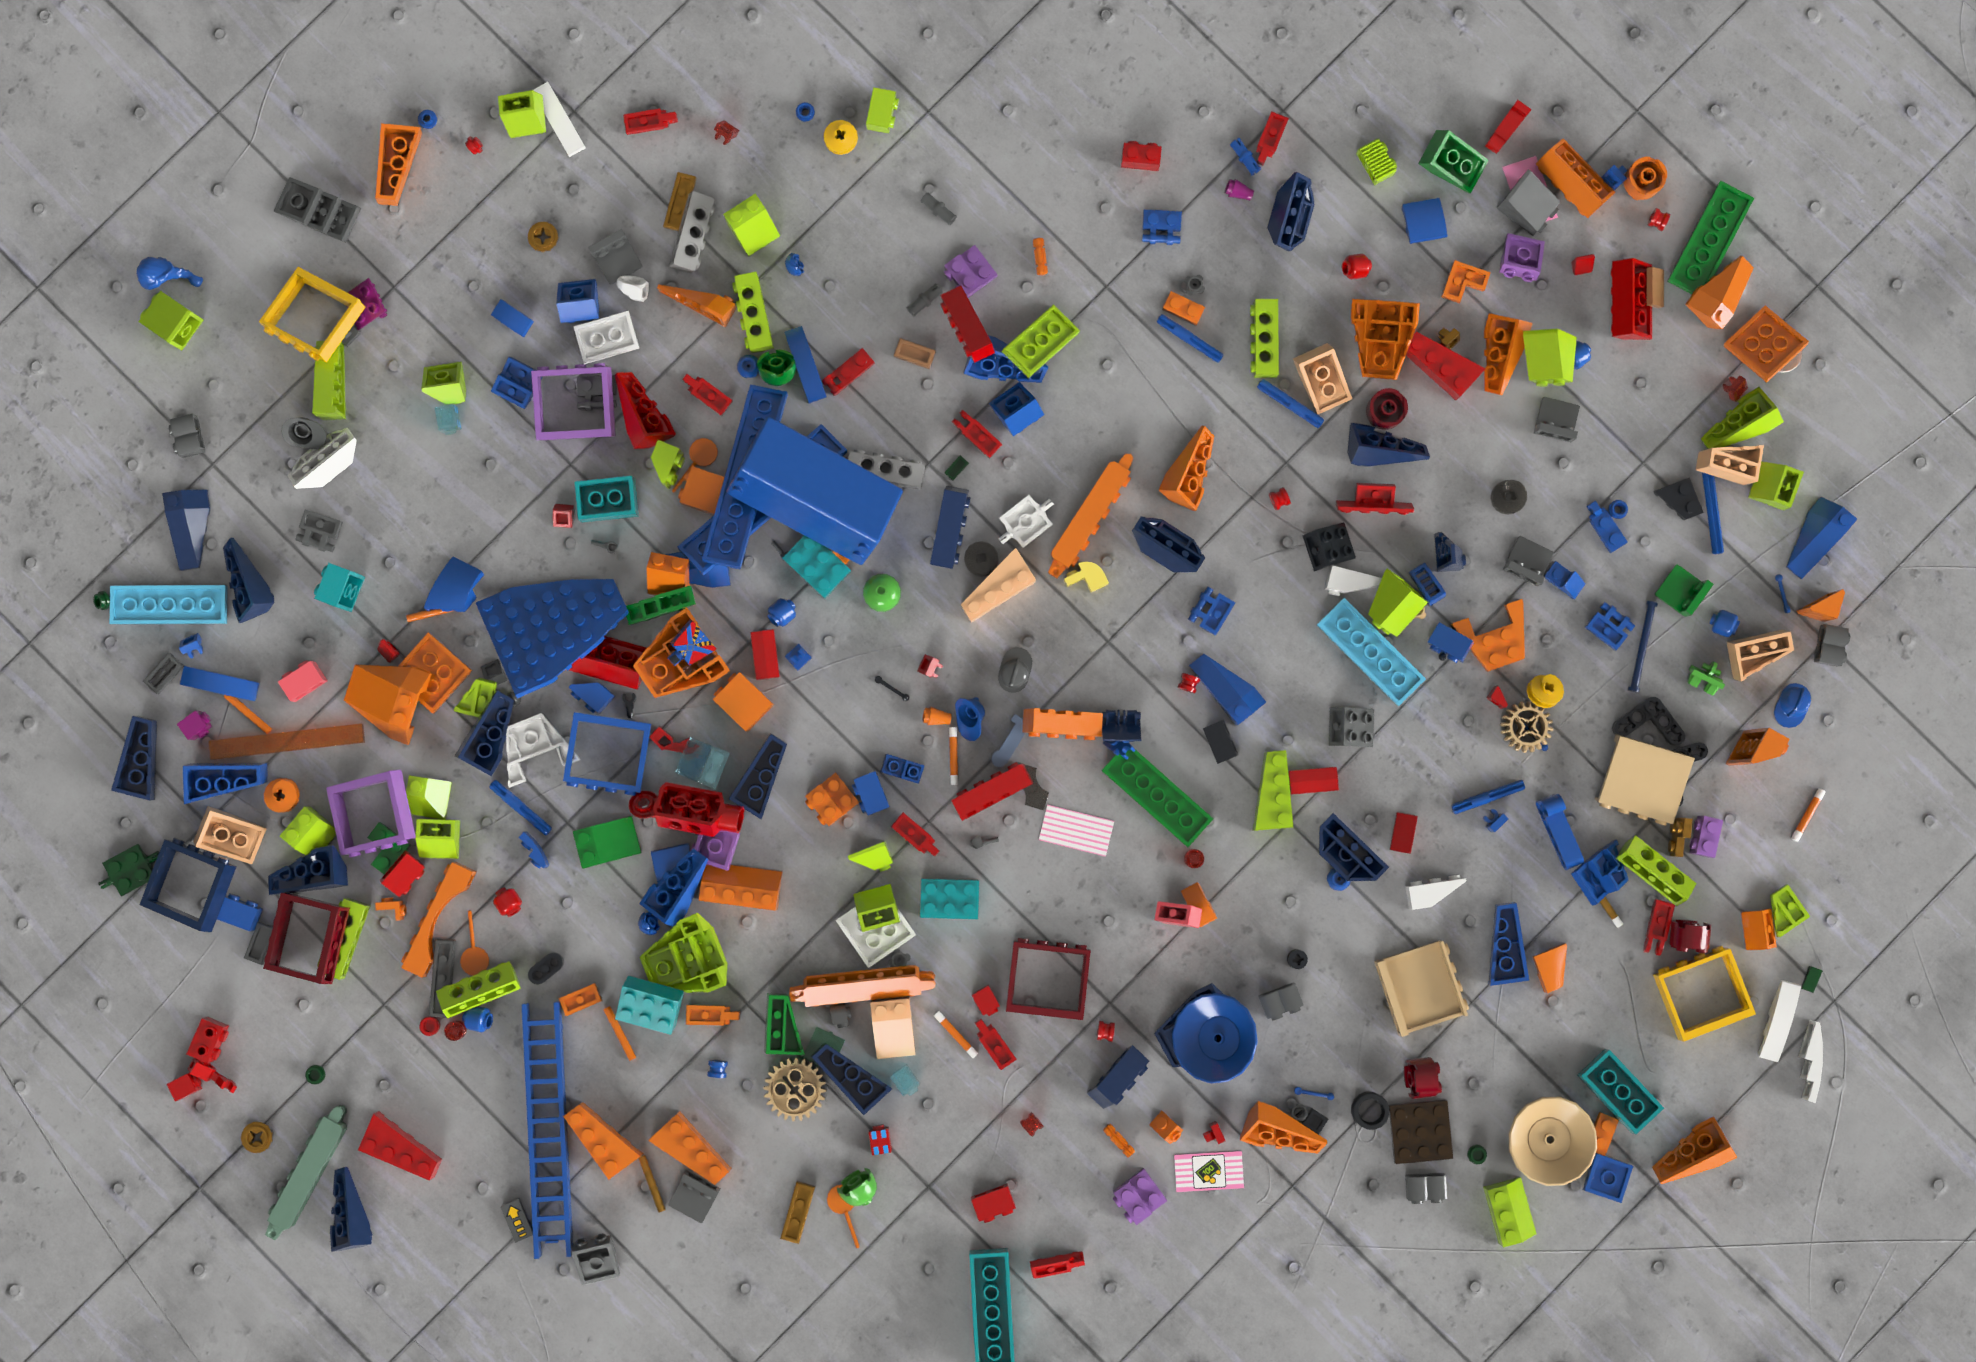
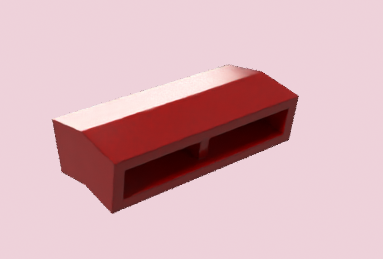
(765, 654)
(1313, 780)

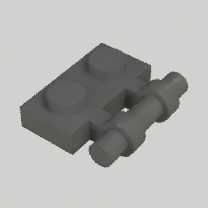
(590, 387)
(321, 525)

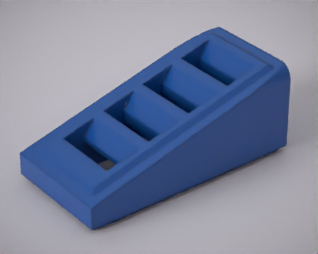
(1437, 586)

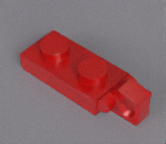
(648, 121)
(1271, 136)
(708, 394)
(914, 834)
(995, 1045)
(1056, 1265)

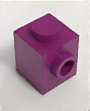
(195, 725)

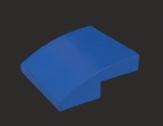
(1424, 220)
(515, 383)
(667, 858)

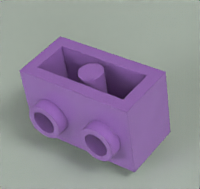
(1706, 836)

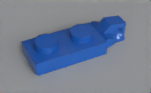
(1606, 527)

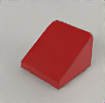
(1583, 264)
(563, 515)
(387, 650)
(1497, 698)

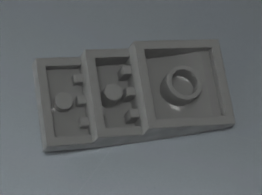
(317, 209)

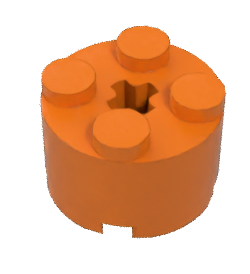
(1643, 168)

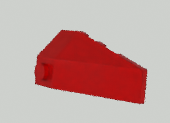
(642, 419)

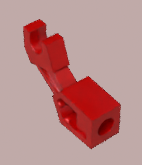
(673, 746)
(207, 1072)

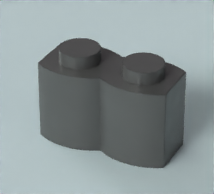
(187, 436)
(1831, 645)
(1281, 1001)
(1426, 1187)

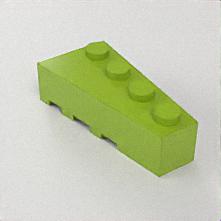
(330, 386)

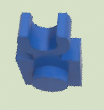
(1119, 747)

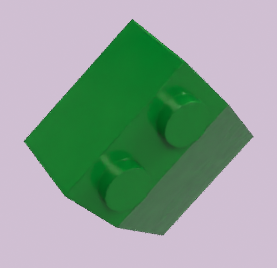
(1453, 160)
(606, 842)

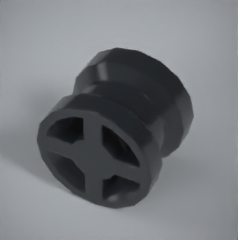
(1293, 959)

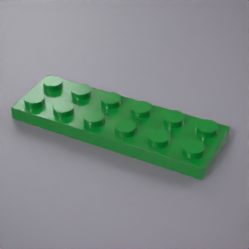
(1711, 238)
(1158, 796)

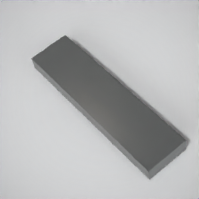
(442, 972)

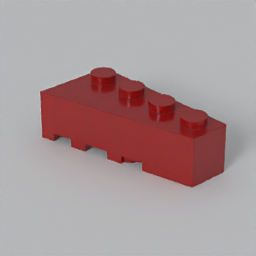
(967, 324)
(1443, 365)
(990, 792)

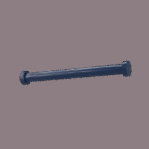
(1642, 646)

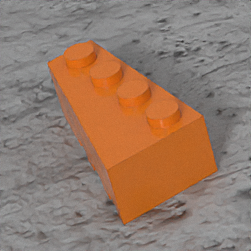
(1067, 723)

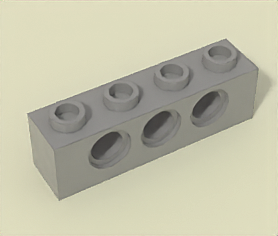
(679, 258)
(913, 480)

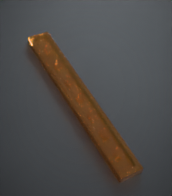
(286, 741)

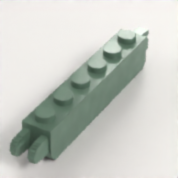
(307, 1172)

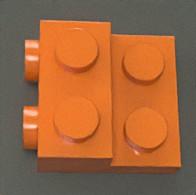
(831, 800)

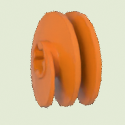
(276, 802)

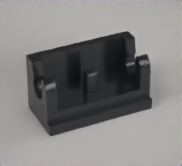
(1220, 741)

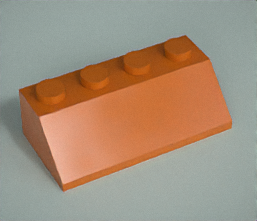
(1574, 178)
(1758, 746)
(741, 887)

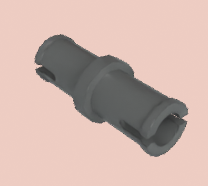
(938, 208)
(924, 300)

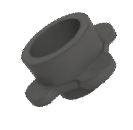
(1198, 280)
(896, 955)

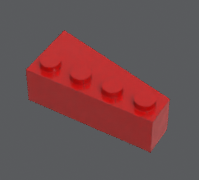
(394, 1146)

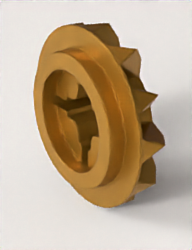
(537, 230)
(248, 1136)

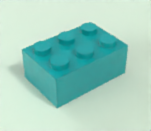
(606, 499)
(817, 565)
(339, 587)
(949, 898)
(649, 1005)

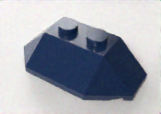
(1291, 212)
(1167, 545)
(1348, 852)

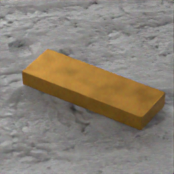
(683, 186)
(797, 1212)

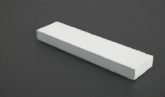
(560, 120)

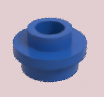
(805, 106)
(429, 124)
(1623, 507)

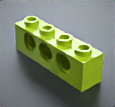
(745, 283)
(1266, 308)
(1656, 870)
(352, 932)
(471, 998)

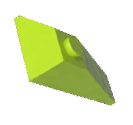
(1750, 418)

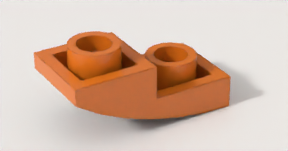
(1195, 897)

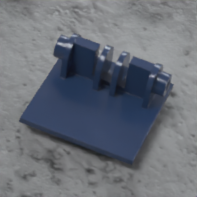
(1121, 727)

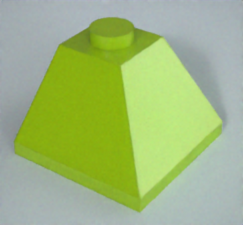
(445, 383)
(428, 796)
(874, 857)

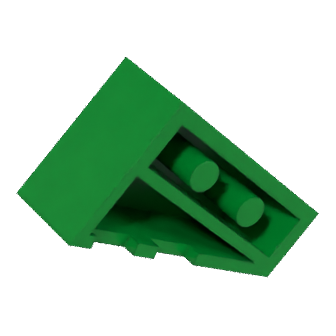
(780, 1027)

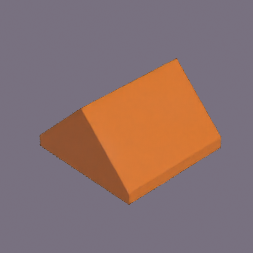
(1824, 608)

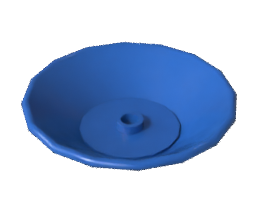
(1197, 1034)

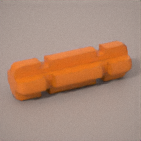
(1040, 256)
(1119, 1140)

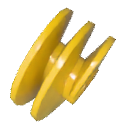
(834, 143)
(1545, 690)

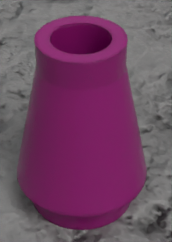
(1238, 190)

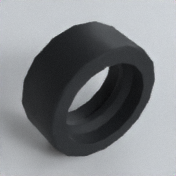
(1370, 1125)

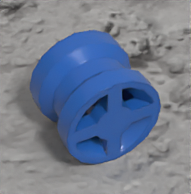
(717, 1069)

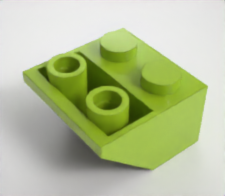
(522, 113)
(666, 462)
(1776, 485)
(438, 838)
(876, 908)

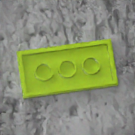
(1041, 341)

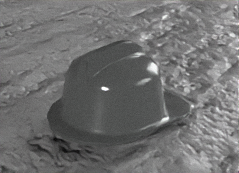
(304, 433)
(1015, 670)

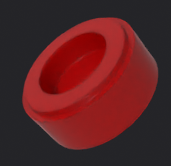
(429, 1026)

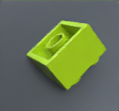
(308, 831)

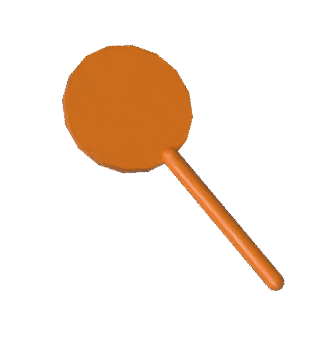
(703, 453)
(474, 958)
(838, 1205)

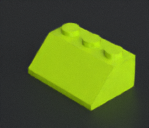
(1510, 1212)

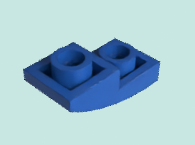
(512, 318)
(902, 768)
(537, 855)

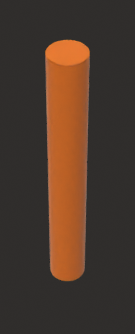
(425, 614)
(248, 713)
(619, 1033)

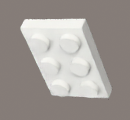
(606, 337)

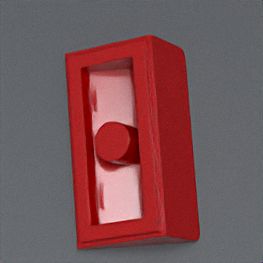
(1403, 833)

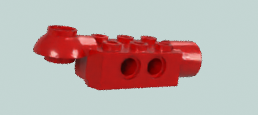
(688, 809)

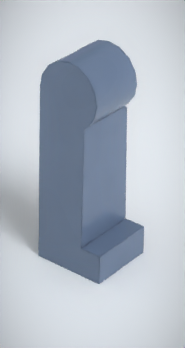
(1001, 757)

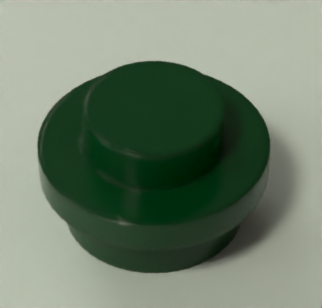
(101, 600)
(315, 1074)
(1477, 1154)

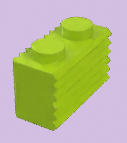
(1377, 161)

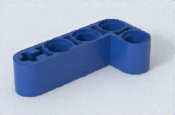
(1559, 830)

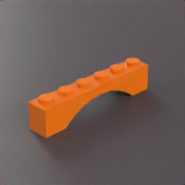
(421, 954)

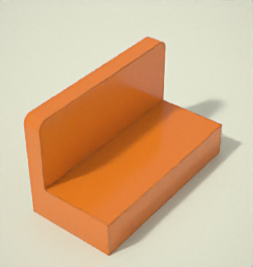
(1758, 929)

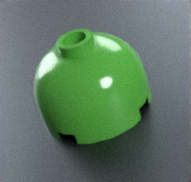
(881, 592)
(858, 1188)

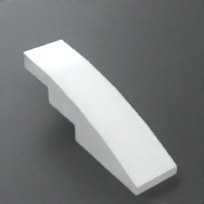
(1780, 1020)
(1813, 1054)

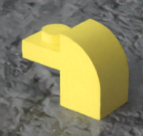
(1090, 573)

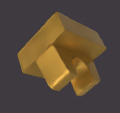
(1449, 339)

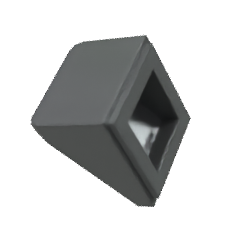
(494, 672)

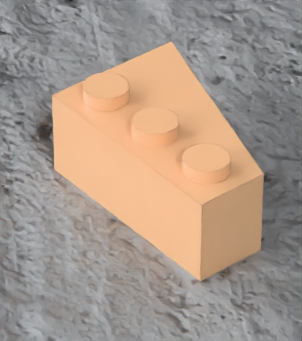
(1732, 463)
(1755, 652)

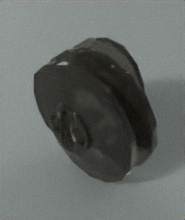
(1517, 501)
(978, 549)

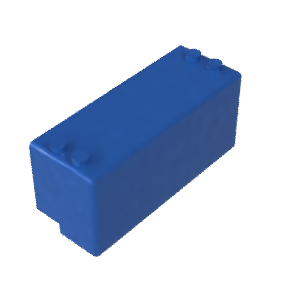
(815, 491)

